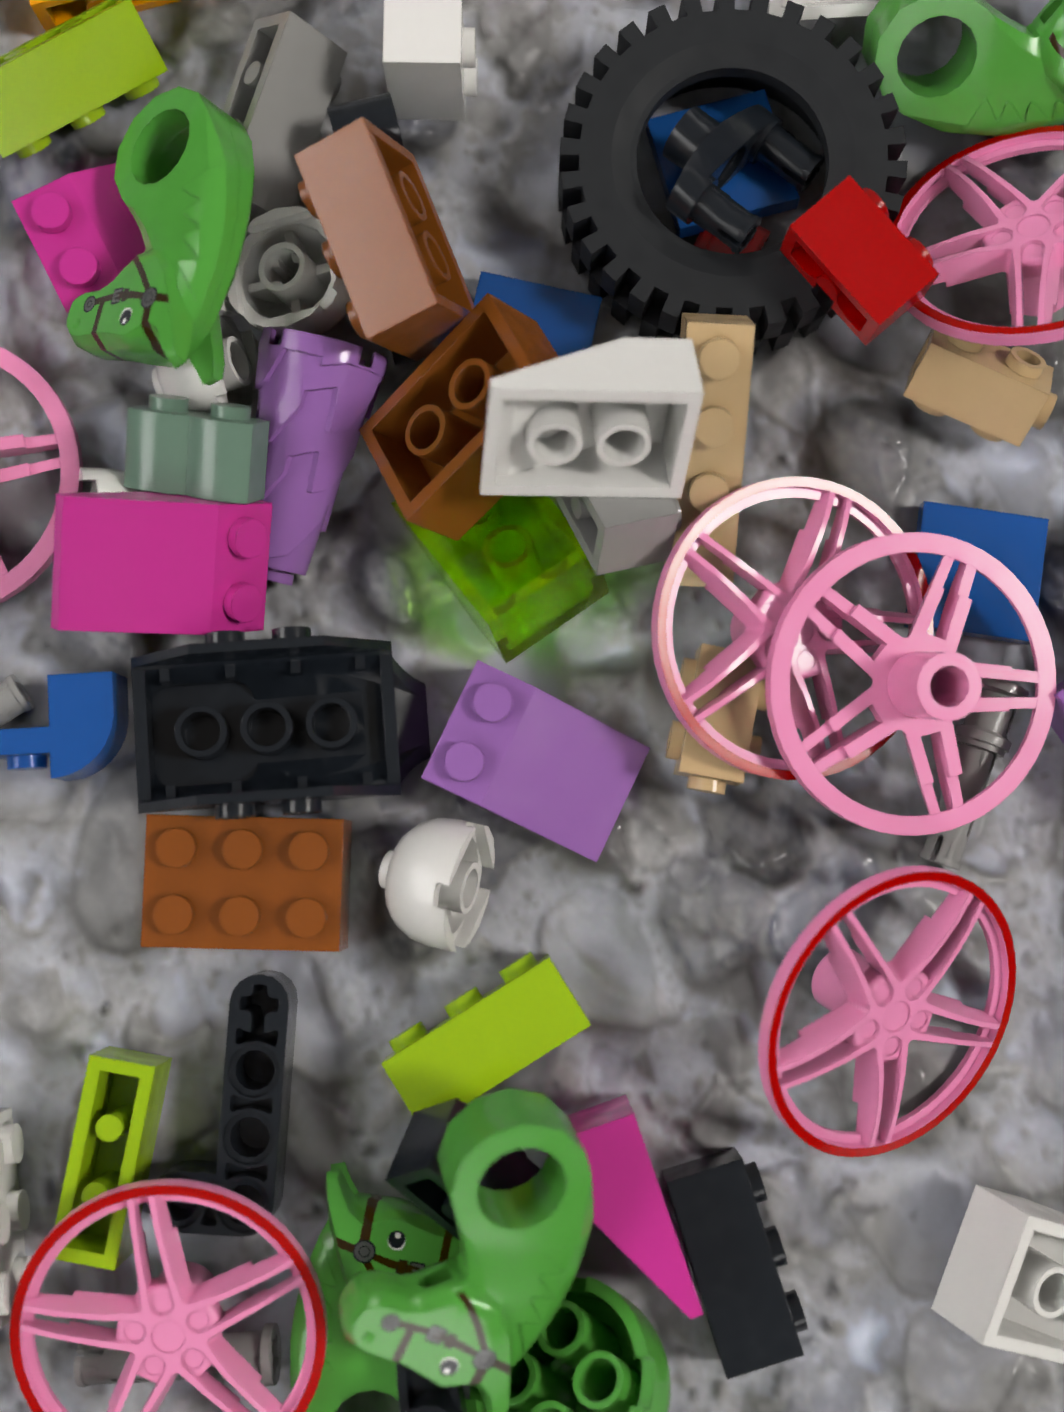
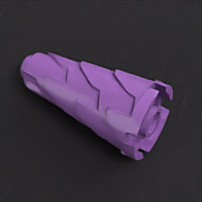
(315, 404)

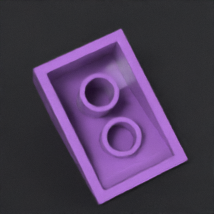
(535, 761)

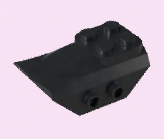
(273, 723)

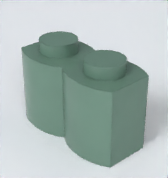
(195, 451)

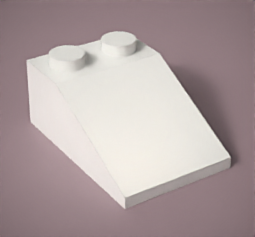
(429, 59)
(595, 422)
(1007, 1276)

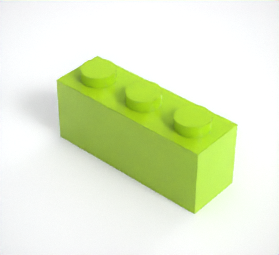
(73, 73)
(486, 1036)
(112, 1147)

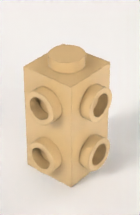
(982, 385)
(732, 721)

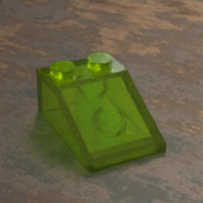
(515, 571)

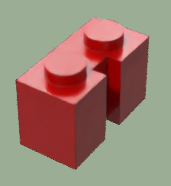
(859, 259)

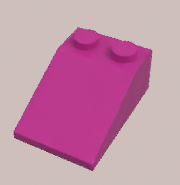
(80, 230)
(158, 563)
(629, 1199)

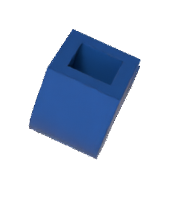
(83, 731)

